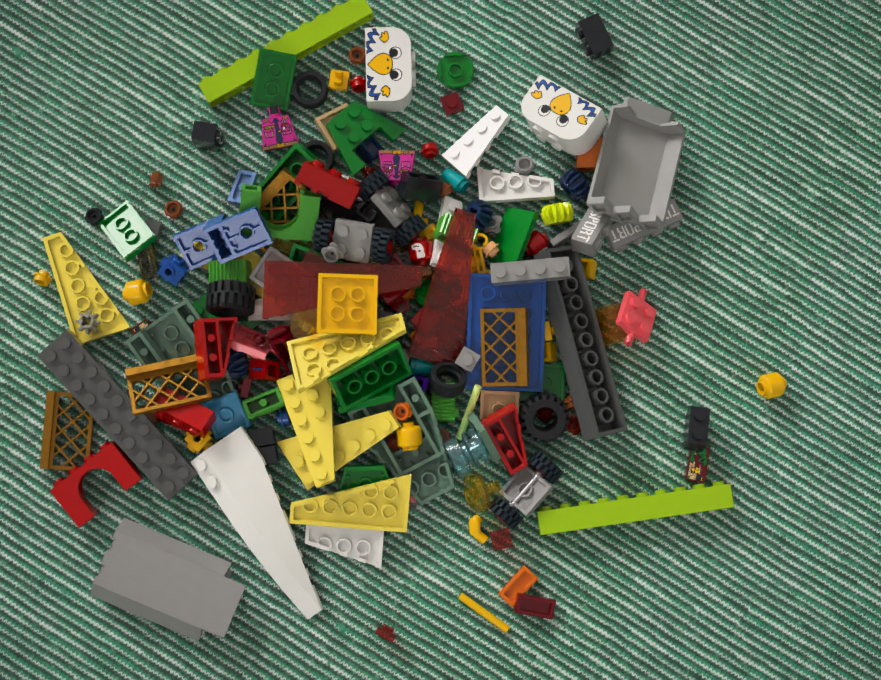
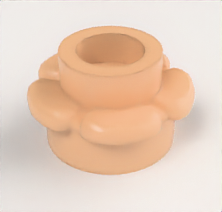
(491, 249)

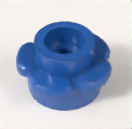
(283, 417)

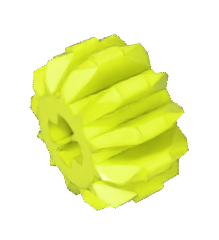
(557, 214)

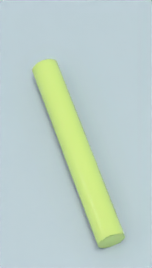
(469, 409)

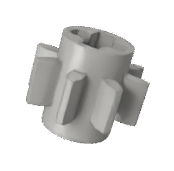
(93, 320)

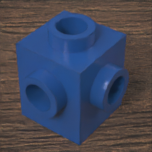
(173, 269)

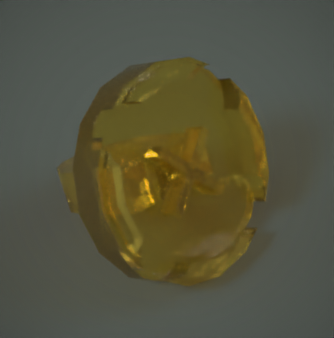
(304, 323)
(478, 492)

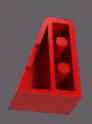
(329, 183)
(213, 345)
(190, 418)
(506, 436)

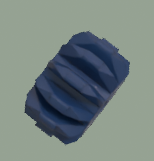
(574, 185)
(483, 213)
(237, 364)

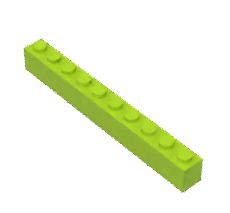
(301, 42)
(634, 509)

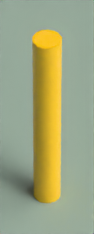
(483, 612)

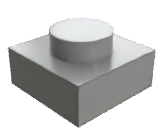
(467, 359)

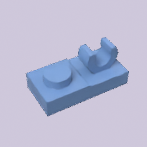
(242, 177)

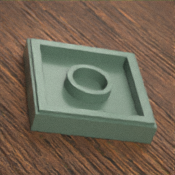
(483, 434)

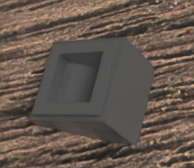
(156, 227)

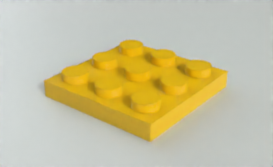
(347, 304)

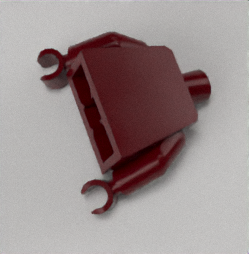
(279, 338)

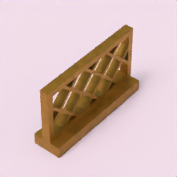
(271, 191)
(522, 347)
(161, 370)
(50, 427)

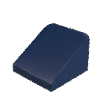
(369, 150)

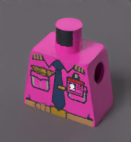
(277, 131)
(393, 164)

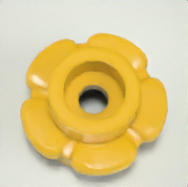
(42, 278)

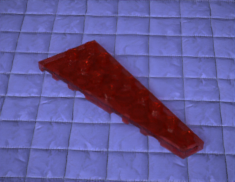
(294, 285)
(444, 313)

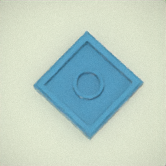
(229, 414)

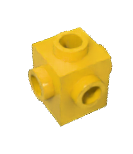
(200, 446)

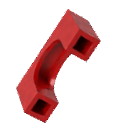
(70, 490)

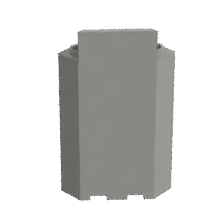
(637, 165)
(167, 582)

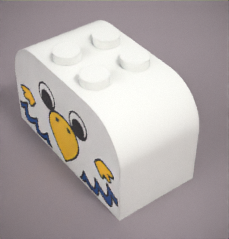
(389, 69)
(562, 117)

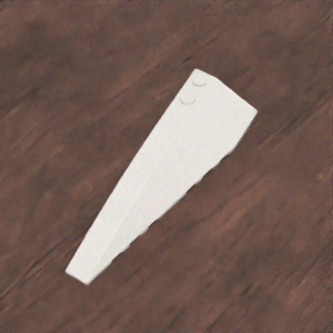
(244, 491)

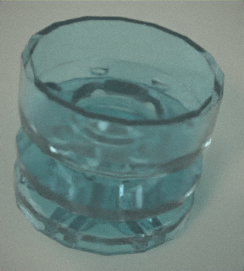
(466, 453)

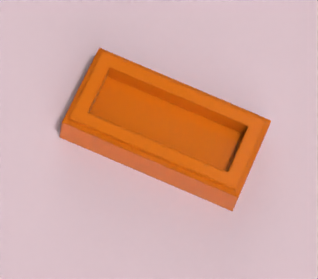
(520, 582)

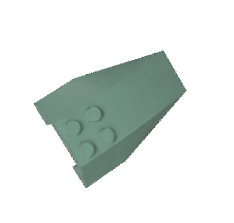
(173, 338)
(427, 464)

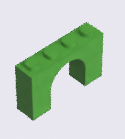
(299, 228)

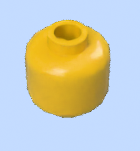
(137, 292)
(771, 385)
(409, 436)

